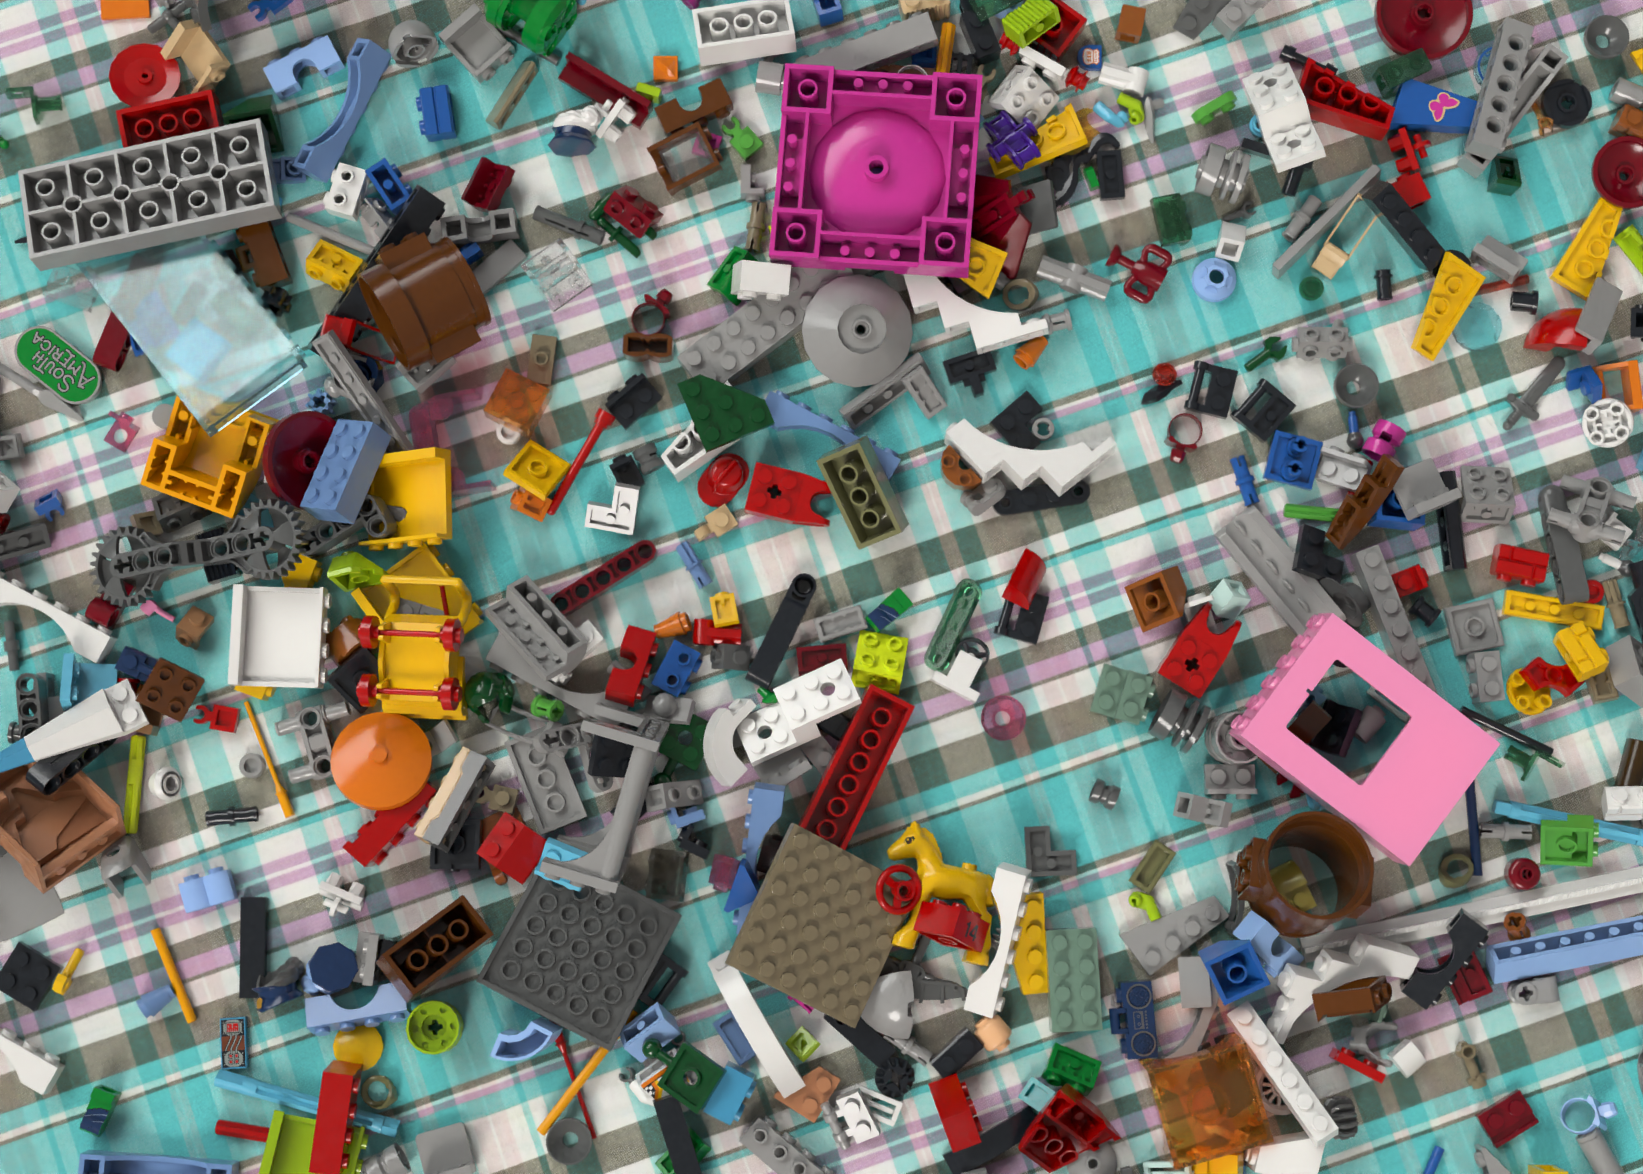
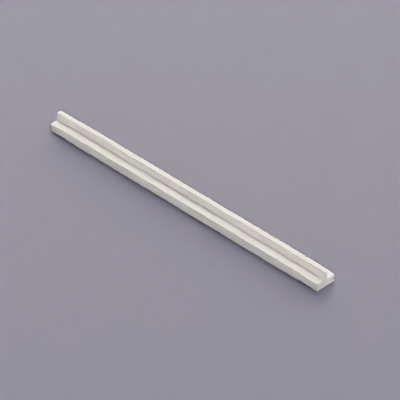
(1486, 910)

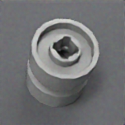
(391, 1162)

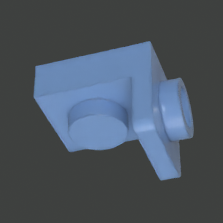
(690, 816)

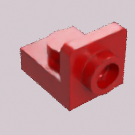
(1410, 580)

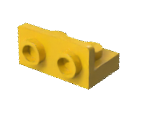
(332, 265)

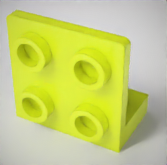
(879, 661)

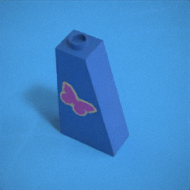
(1431, 109)

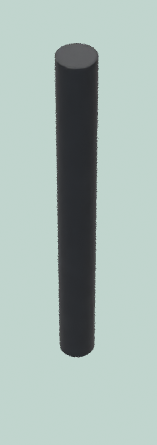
(1505, 731)

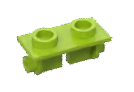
(1631, 244)

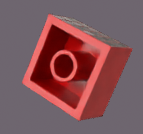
(1060, 37)

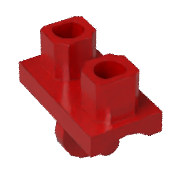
(1402, 141)

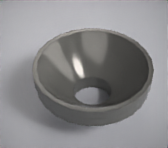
(1613, 30)
(1364, 377)
(562, 1153)

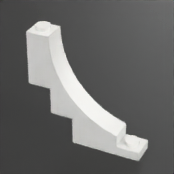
(989, 328)
(1057, 467)

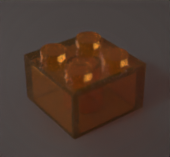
(517, 403)

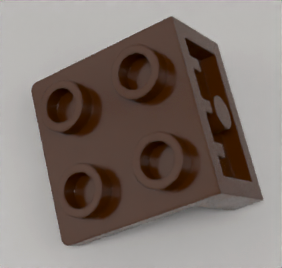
(169, 689)

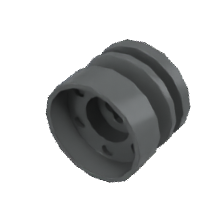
(1179, 720)

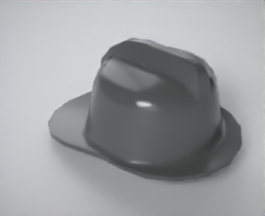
(1349, 599)

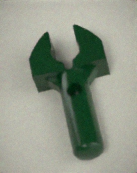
(1266, 354)

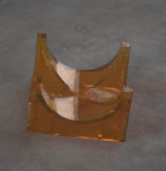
(1207, 1103)

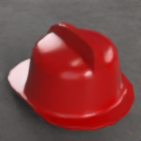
(722, 479)

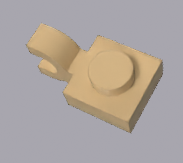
(718, 522)

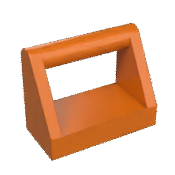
(1630, 382)

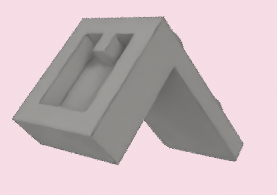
(673, 795)

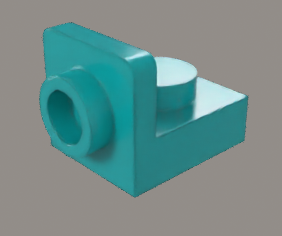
(1036, 1094)

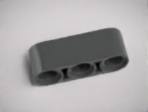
(26, 698)

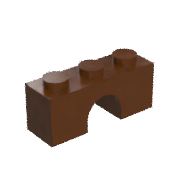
(714, 105)

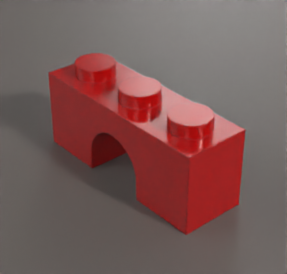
(626, 684)

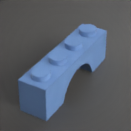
(326, 1016)

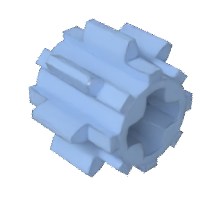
(324, 397)

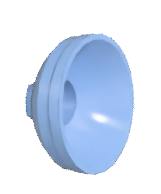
(1206, 288)

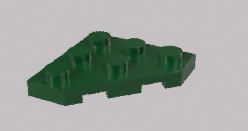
(722, 411)

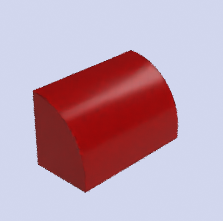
(1025, 579)

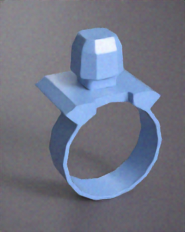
(1606, 1110)

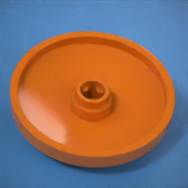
(381, 761)

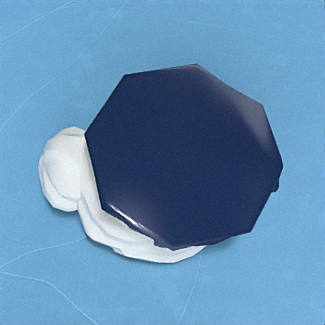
(575, 132)

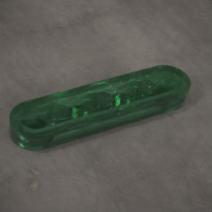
(952, 625)

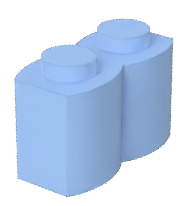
(207, 890)

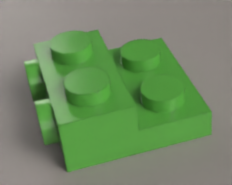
(1569, 841)

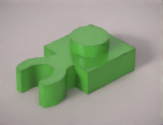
(743, 141)

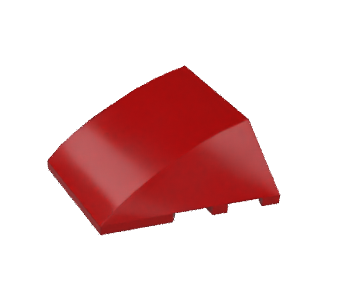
(1065, 1129)

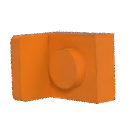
(529, 504)

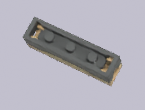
(454, 799)

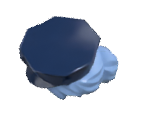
(330, 969)

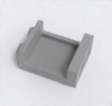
(477, 44)

